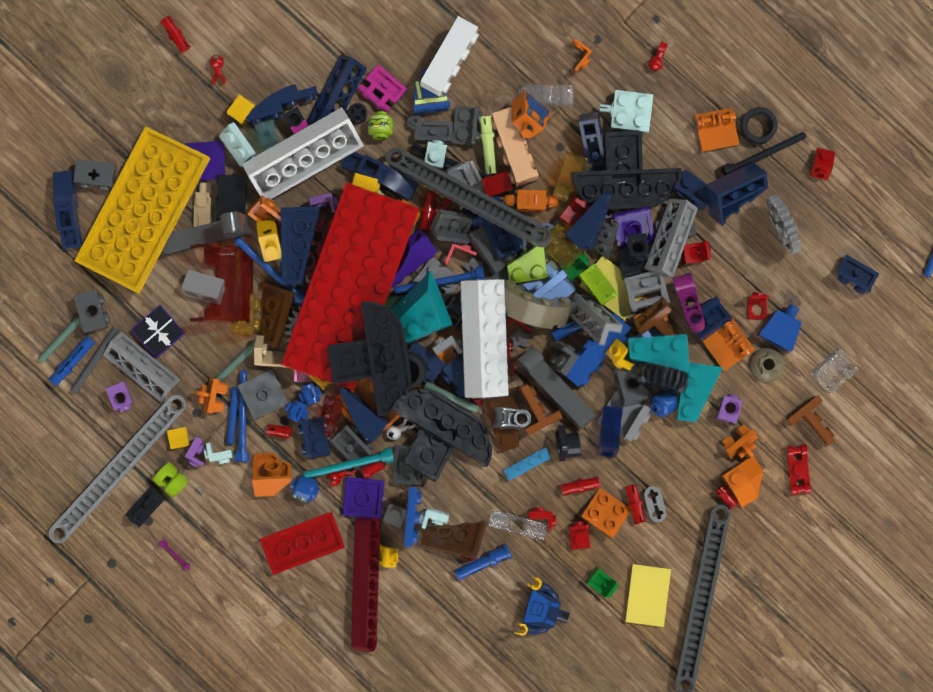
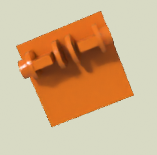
(717, 129)
(728, 345)
(606, 513)

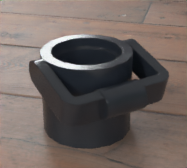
(567, 444)

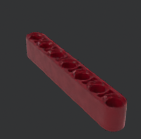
(365, 584)

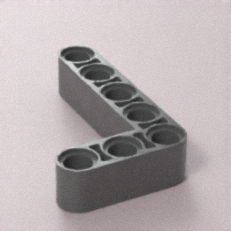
(231, 226)
(555, 387)

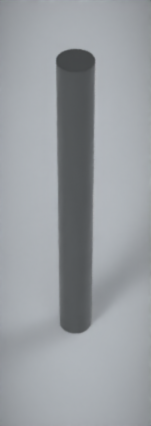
(94, 360)

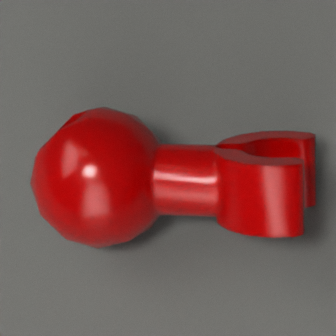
(656, 62)
(217, 65)
(336, 477)

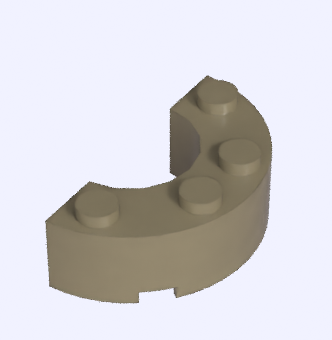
(536, 311)

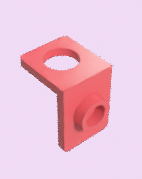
(463, 248)

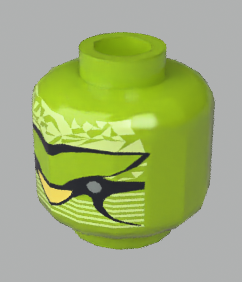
(380, 126)

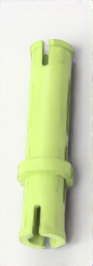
(488, 144)

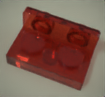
(332, 412)

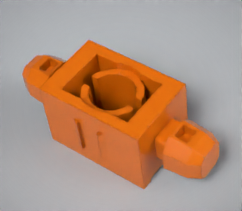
(530, 201)

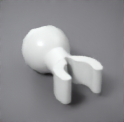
(396, 430)

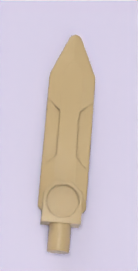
(202, 213)

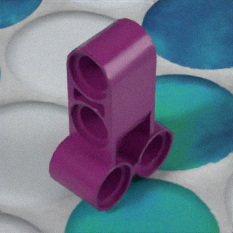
(687, 293)

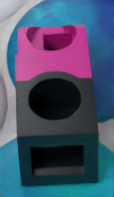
(295, 120)

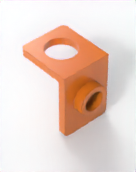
(585, 61)

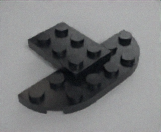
(625, 176)
(378, 357)
(441, 429)

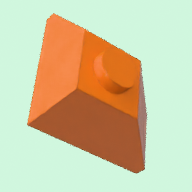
(269, 474)
(744, 480)

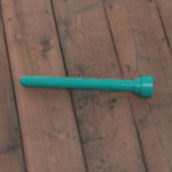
(384, 456)

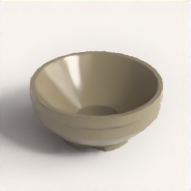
(758, 370)

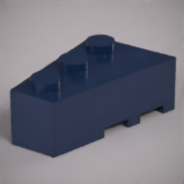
(734, 190)

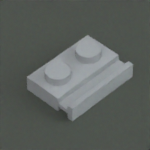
(467, 174)

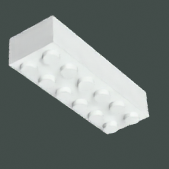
(303, 154)
(484, 338)

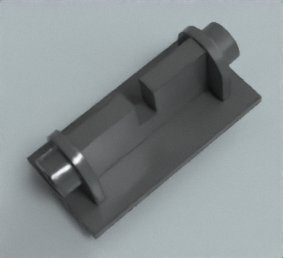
(606, 239)

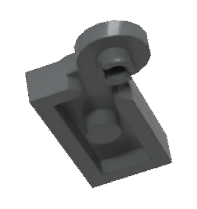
(430, 129)

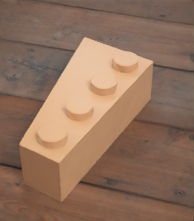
(514, 148)

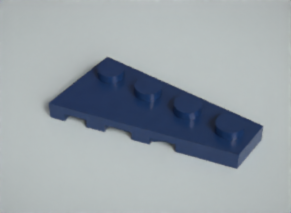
(296, 240)

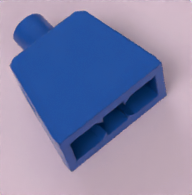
(782, 329)

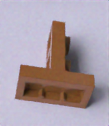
(655, 318)
(538, 410)
(813, 420)

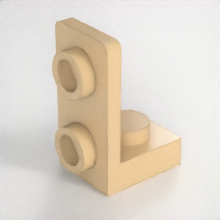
(266, 358)

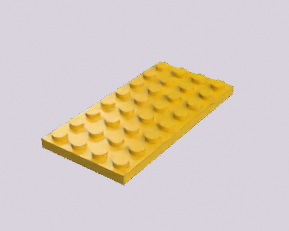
(142, 209)

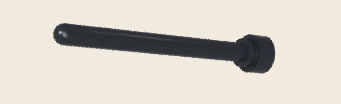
(729, 168)

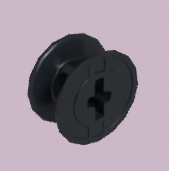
(455, 309)

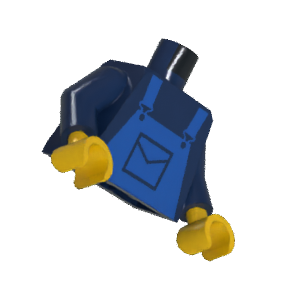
(541, 610)

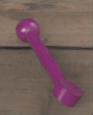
(163, 543)

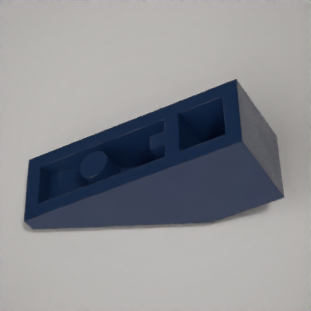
(592, 140)
(589, 226)
(364, 416)

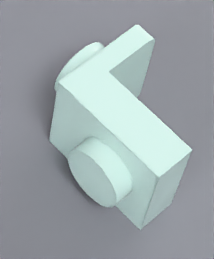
(435, 153)
(222, 457)

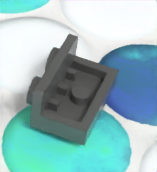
(451, 226)
(350, 444)

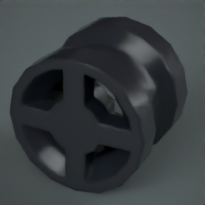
(355, 110)

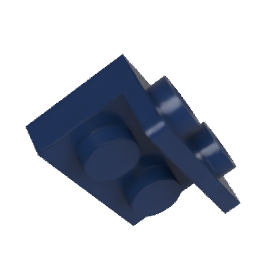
(692, 189)
(315, 441)

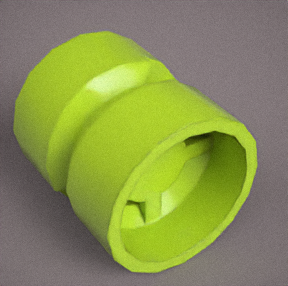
(172, 486)

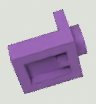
(324, 199)
(195, 449)

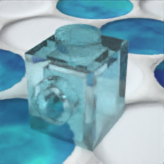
(267, 134)

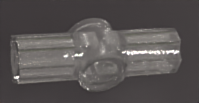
(530, 528)

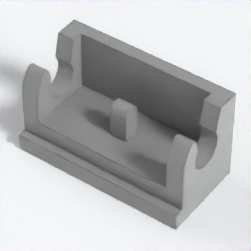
(203, 287)

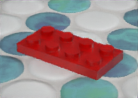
(302, 543)

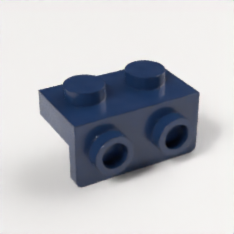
(502, 241)
(856, 274)
(714, 316)
(433, 363)
(454, 374)

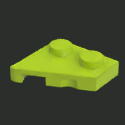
(528, 266)

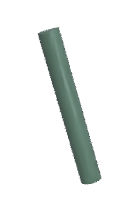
(59, 340)
(237, 361)
(458, 400)

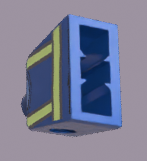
(428, 102)

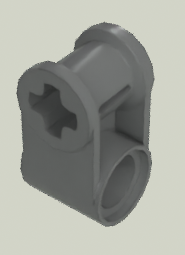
(506, 418)

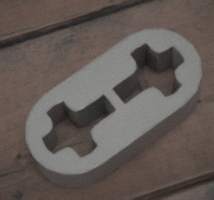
(659, 502)

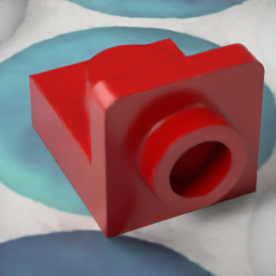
(579, 535)

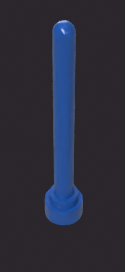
(476, 274)
(298, 294)
(242, 454)

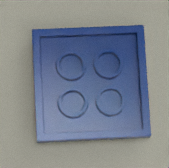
(413, 517)

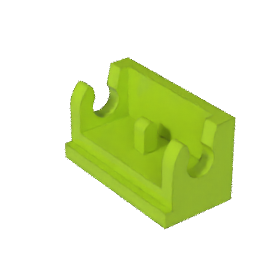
(598, 284)

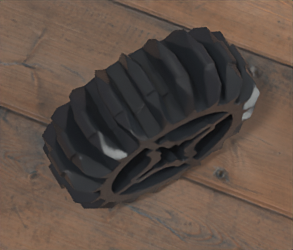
(662, 377)

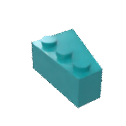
(661, 350)
(700, 384)

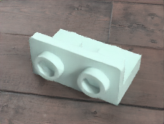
(437, 517)

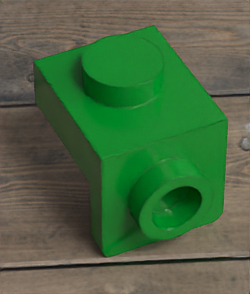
(577, 268)
(602, 583)

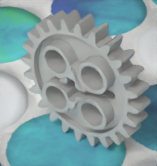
(783, 224)

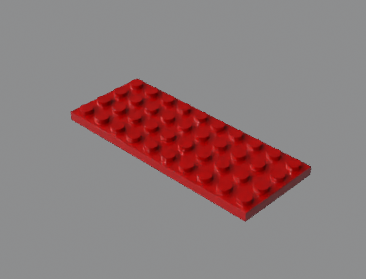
(353, 267)

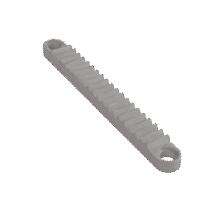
(118, 469)

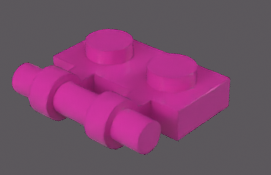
(386, 84)

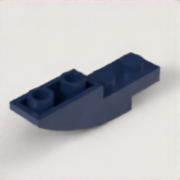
(273, 105)
(387, 177)
(66, 209)

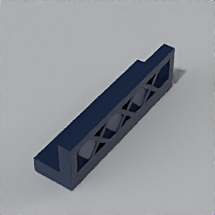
(334, 88)

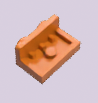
(264, 210)

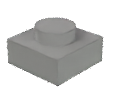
(395, 515)

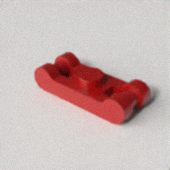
(798, 469)

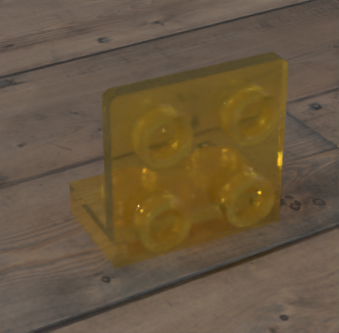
(561, 247)
(243, 328)

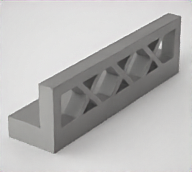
(675, 237)
(594, 312)
(143, 364)

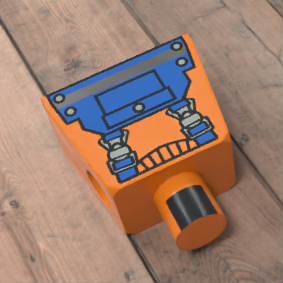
(528, 115)

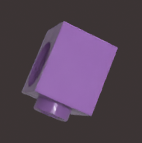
(114, 390)
(725, 416)

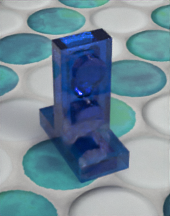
(610, 432)

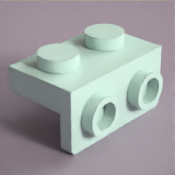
(237, 144)

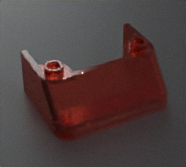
(237, 270)

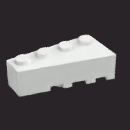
(449, 56)

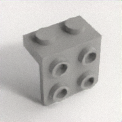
(632, 418)

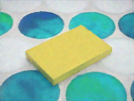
(620, 304)
(648, 595)

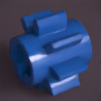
(310, 394)
(296, 411)

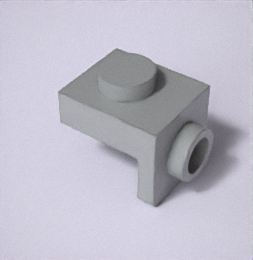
(442, 345)

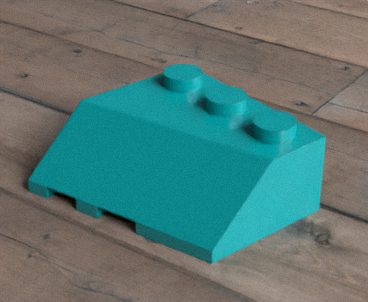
(422, 310)

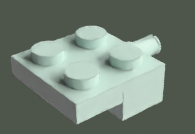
(629, 111)

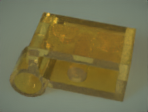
(564, 184)

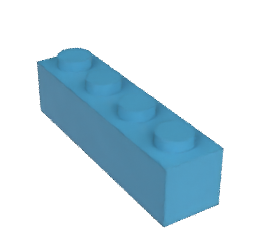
(527, 464)

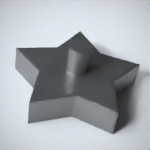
(472, 264)
(520, 338)

